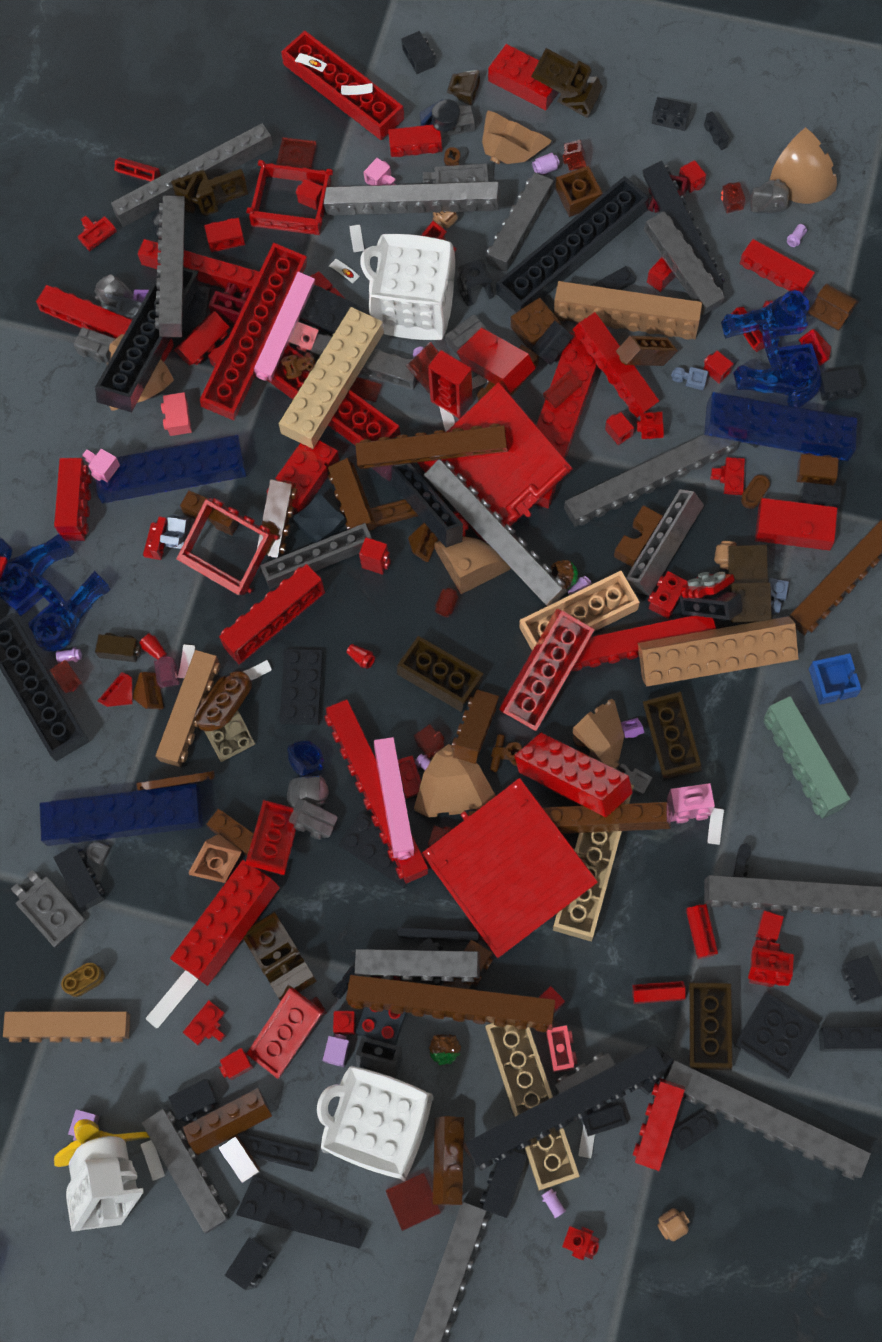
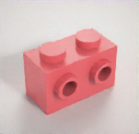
(303, 337)
(176, 413)
(560, 1049)

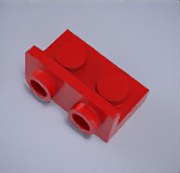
(153, 547)
(771, 966)

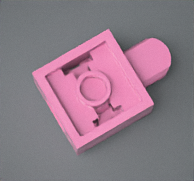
(691, 803)

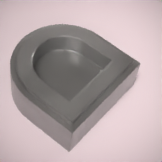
(98, 852)

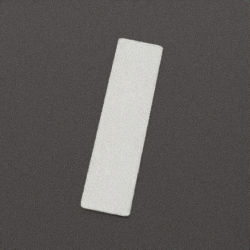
(171, 999)

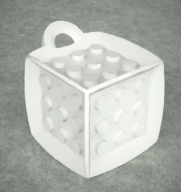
(411, 285)
(375, 1121)

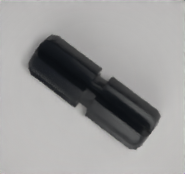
(342, 986)

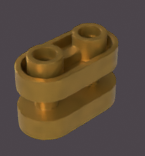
(83, 979)

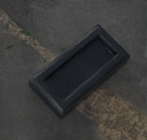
(604, 1120)

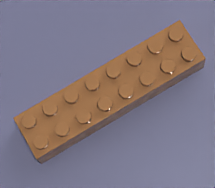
(628, 310)
(718, 651)

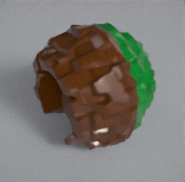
(566, 572)
(444, 1048)

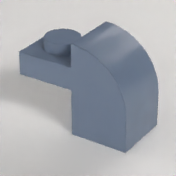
(176, 531)

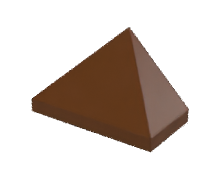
(422, 542)
(148, 692)

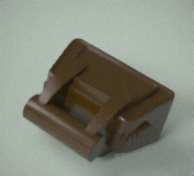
(467, 87)

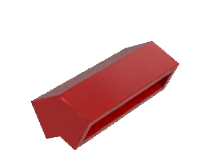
(120, 162)
(757, 334)
(701, 931)
(658, 992)

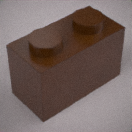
(817, 469)

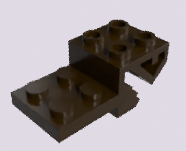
(570, 79)
(209, 193)
(751, 581)
(278, 956)

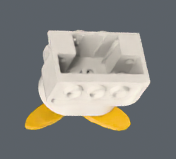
(101, 1177)

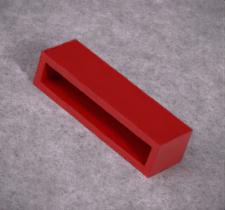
(776, 267)
(659, 1124)

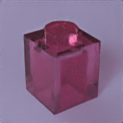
(166, 672)

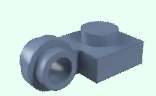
(695, 378)
(778, 593)

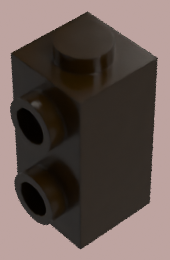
(117, 648)

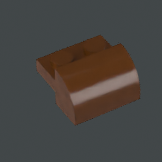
(832, 307)

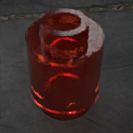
(446, 602)

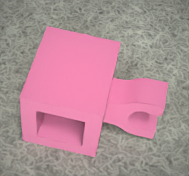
(378, 174)
(101, 465)

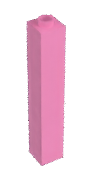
(284, 326)
(393, 798)

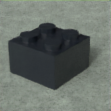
(250, 1264)

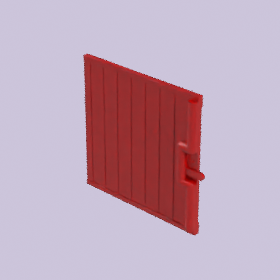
(512, 478)
(509, 867)

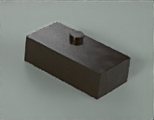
(439, 673)
(672, 736)
(710, 1026)

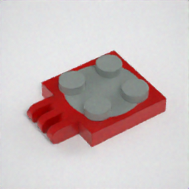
(706, 584)

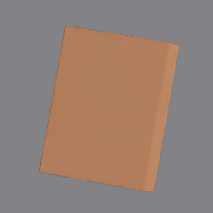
(215, 859)

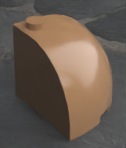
(805, 169)
(471, 563)

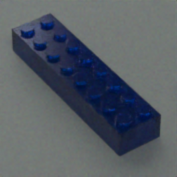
(780, 426)
(174, 469)
(120, 815)

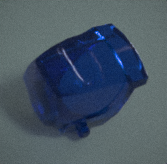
(305, 758)

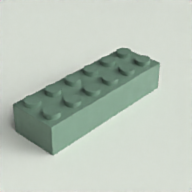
(806, 758)

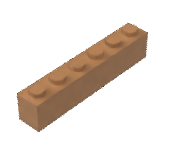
(182, 721)
(66, 1025)

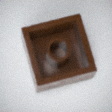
(577, 190)
(532, 322)

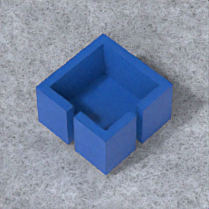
(832, 680)

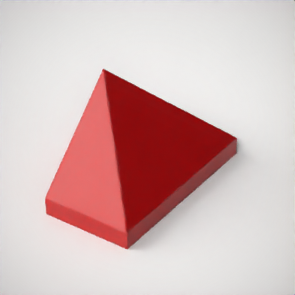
(821, 347)
(118, 692)

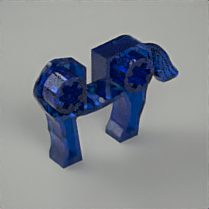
(795, 367)
(24, 586)

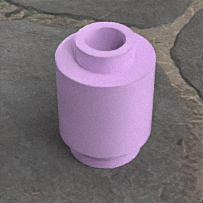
(545, 164)

